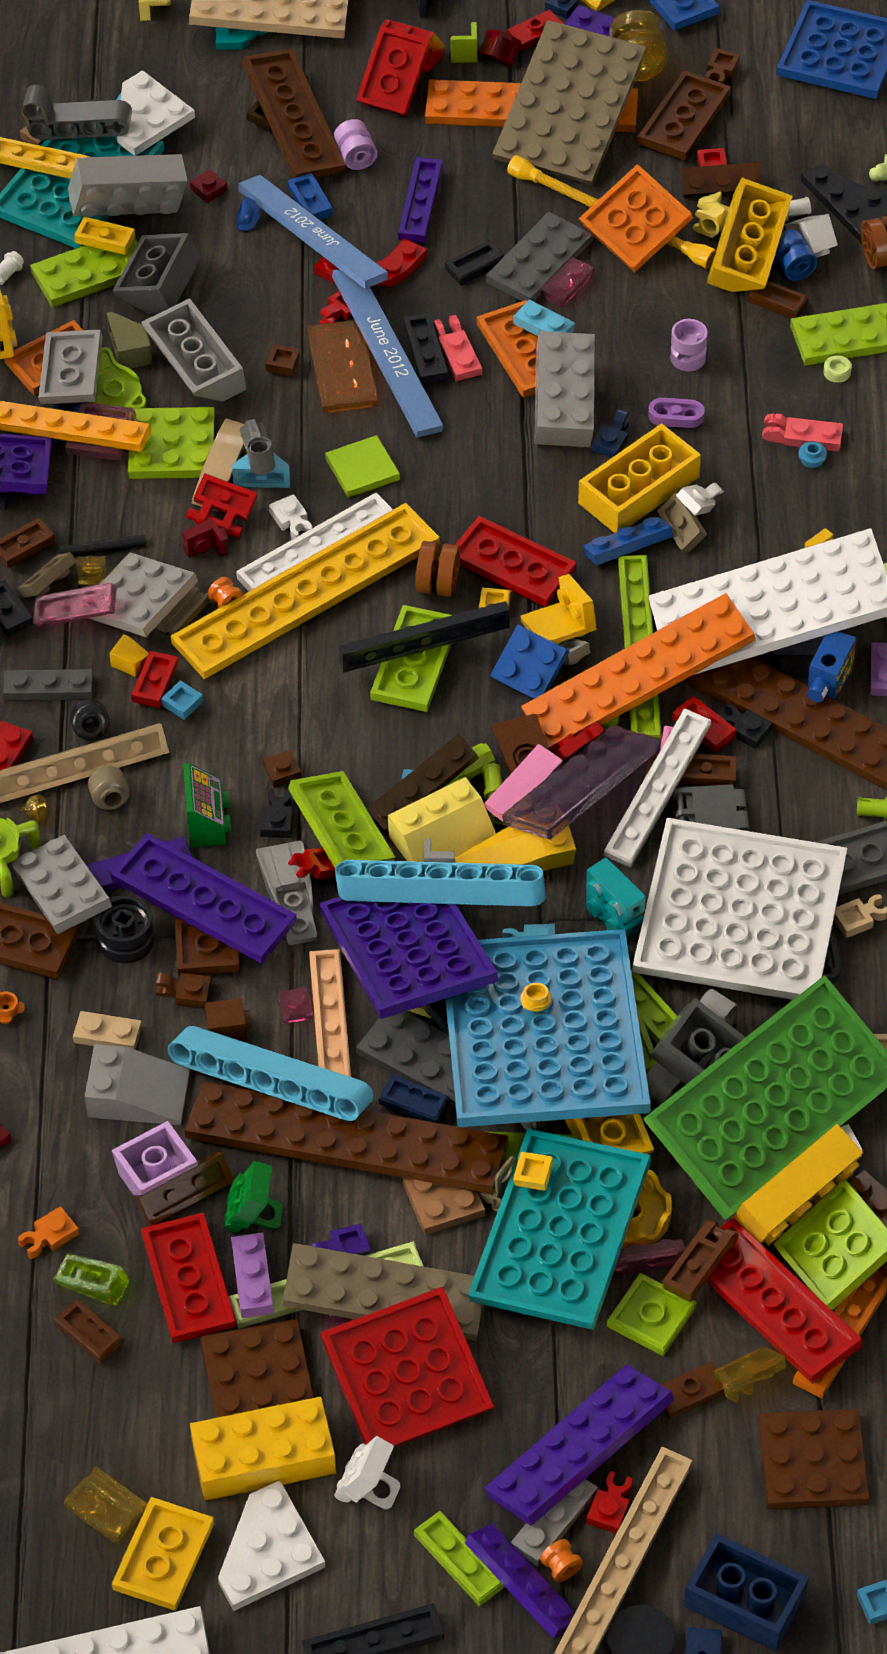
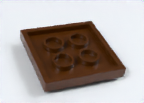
(256, 1367)
(813, 1459)

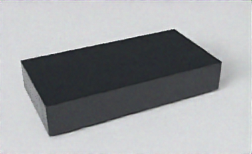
(473, 262)

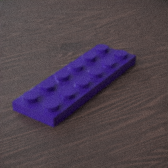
(204, 897)
(579, 1444)

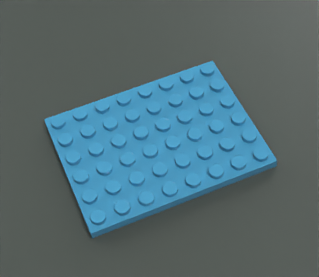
(556, 1062)

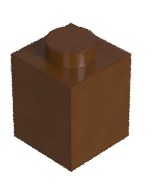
(228, 1018)

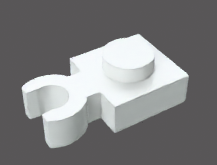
(290, 514)

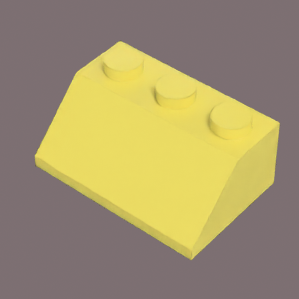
(449, 817)

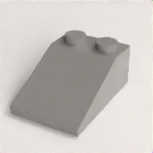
(135, 1086)

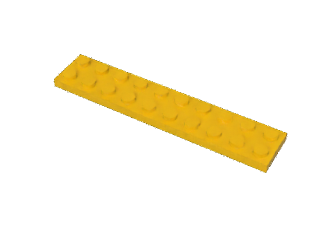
(303, 591)

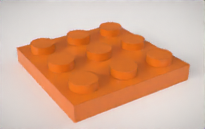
(636, 218)

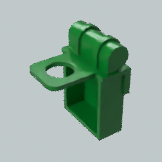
(248, 1199)

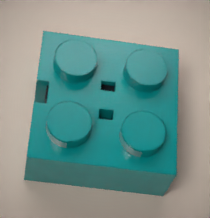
(614, 899)

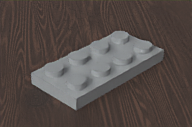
(61, 884)

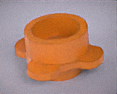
(8, 999)

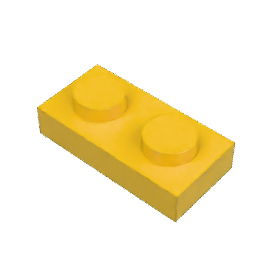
(104, 235)

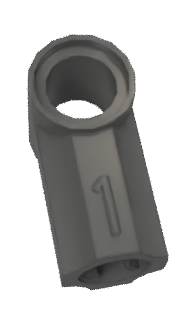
(258, 447)

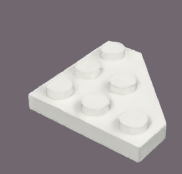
(154, 112)
(267, 1549)

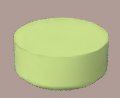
(837, 369)

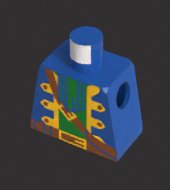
(829, 677)

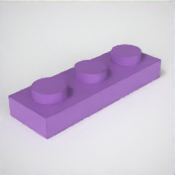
(252, 1275)

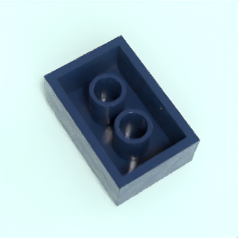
(746, 1591)

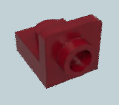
(204, 536)

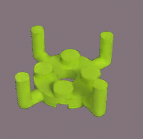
(10, 845)

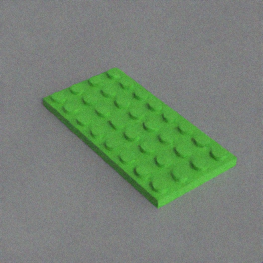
(772, 1096)

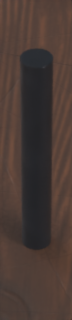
(104, 545)

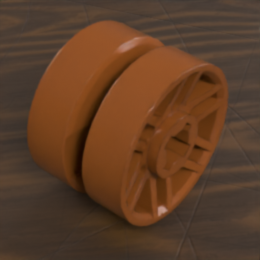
(875, 241)
(437, 568)

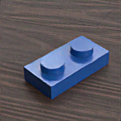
(310, 196)

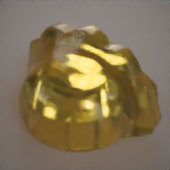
(35, 808)

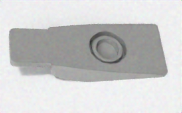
(288, 889)

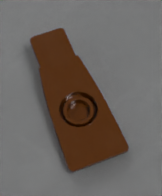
(517, 739)

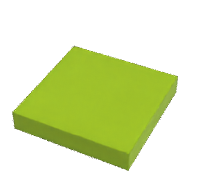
(362, 466)
(651, 1315)

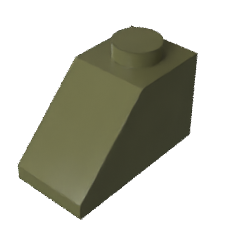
(130, 341)

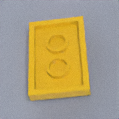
(163, 1553)

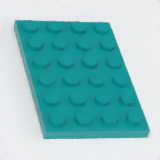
(42, 199)
(560, 1245)

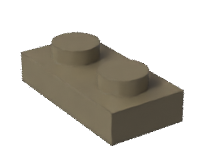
(685, 526)
(53, 570)

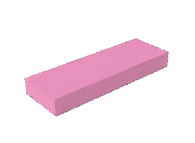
(523, 779)

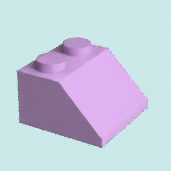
(152, 1159)

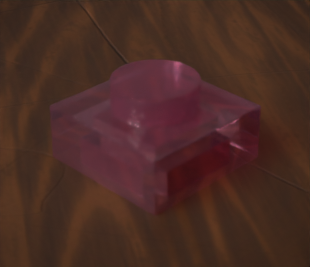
(295, 1005)

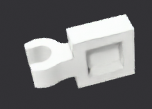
(699, 499)

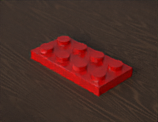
(513, 561)
(188, 1278)

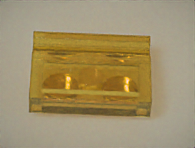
(105, 1504)

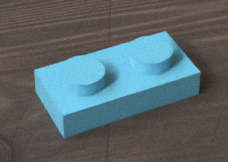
(538, 318)

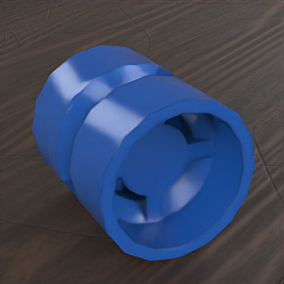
(795, 256)

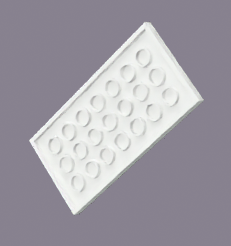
(791, 594)

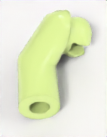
(879, 172)

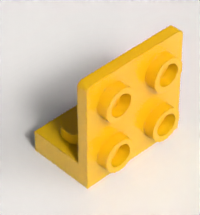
(564, 620)

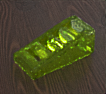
(109, 1287)

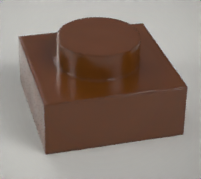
(282, 360)
(282, 768)

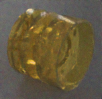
(646, 30)

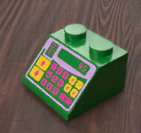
(205, 808)

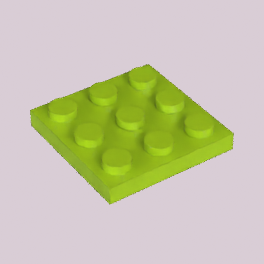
(176, 444)
(836, 1245)

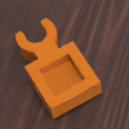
(51, 1230)

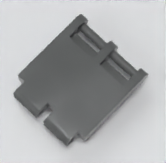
(713, 806)

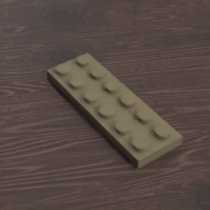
(360, 1285)

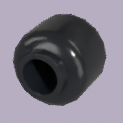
(86, 728)

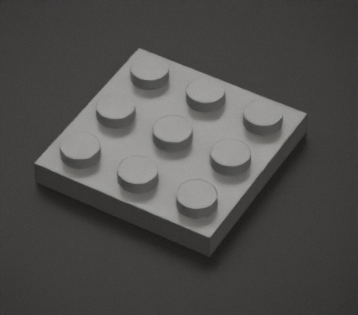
(145, 593)

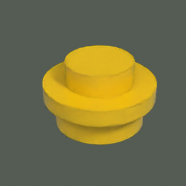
(536, 997)

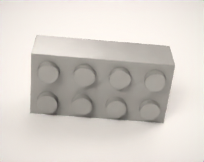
(127, 185)
(564, 389)

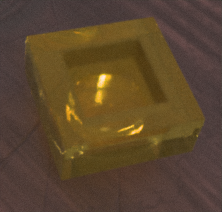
(91, 569)

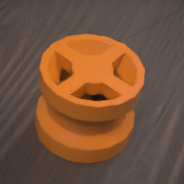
(223, 591)
(561, 1560)

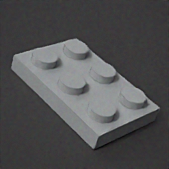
(70, 367)

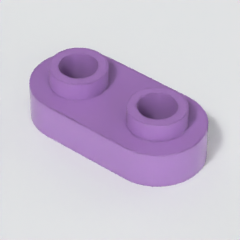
(676, 412)

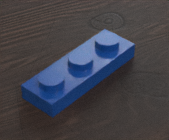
(627, 540)

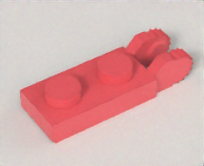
(457, 350)
(800, 431)

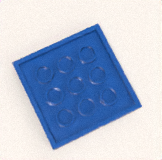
(837, 50)

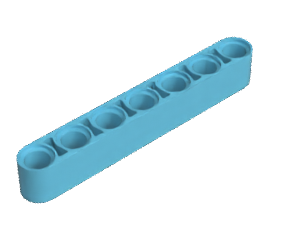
(440, 882)
(270, 1073)

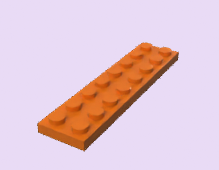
(490, 103)
(641, 670)

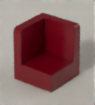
(500, 46)

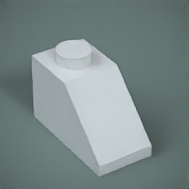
(816, 232)

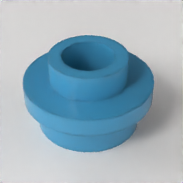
(812, 454)

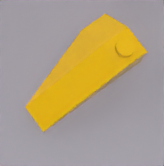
(523, 848)

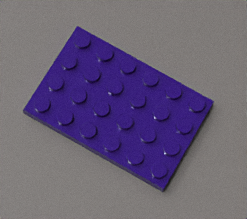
(408, 951)

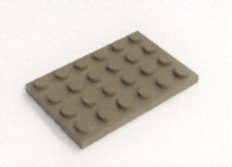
(570, 102)

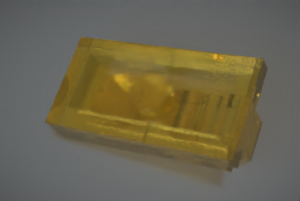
(748, 1369)

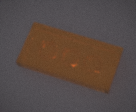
(341, 366)

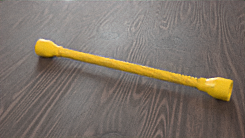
(525, 170)

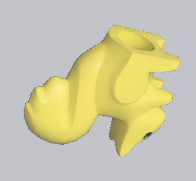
(711, 216)

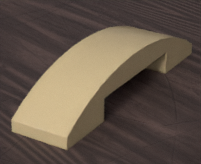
(223, 453)

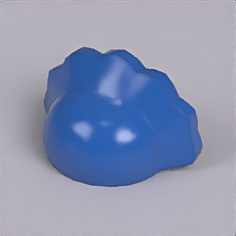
(247, 214)

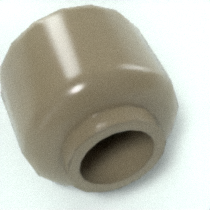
(108, 788)

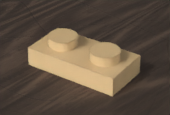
(106, 1030)

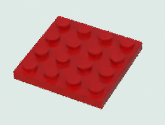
(407, 1370)

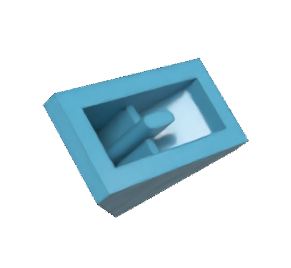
(275, 479)

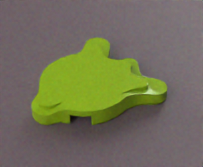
(117, 384)

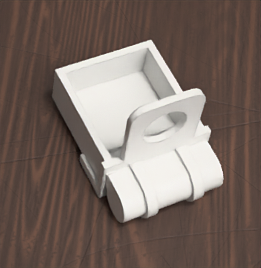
(365, 1471)

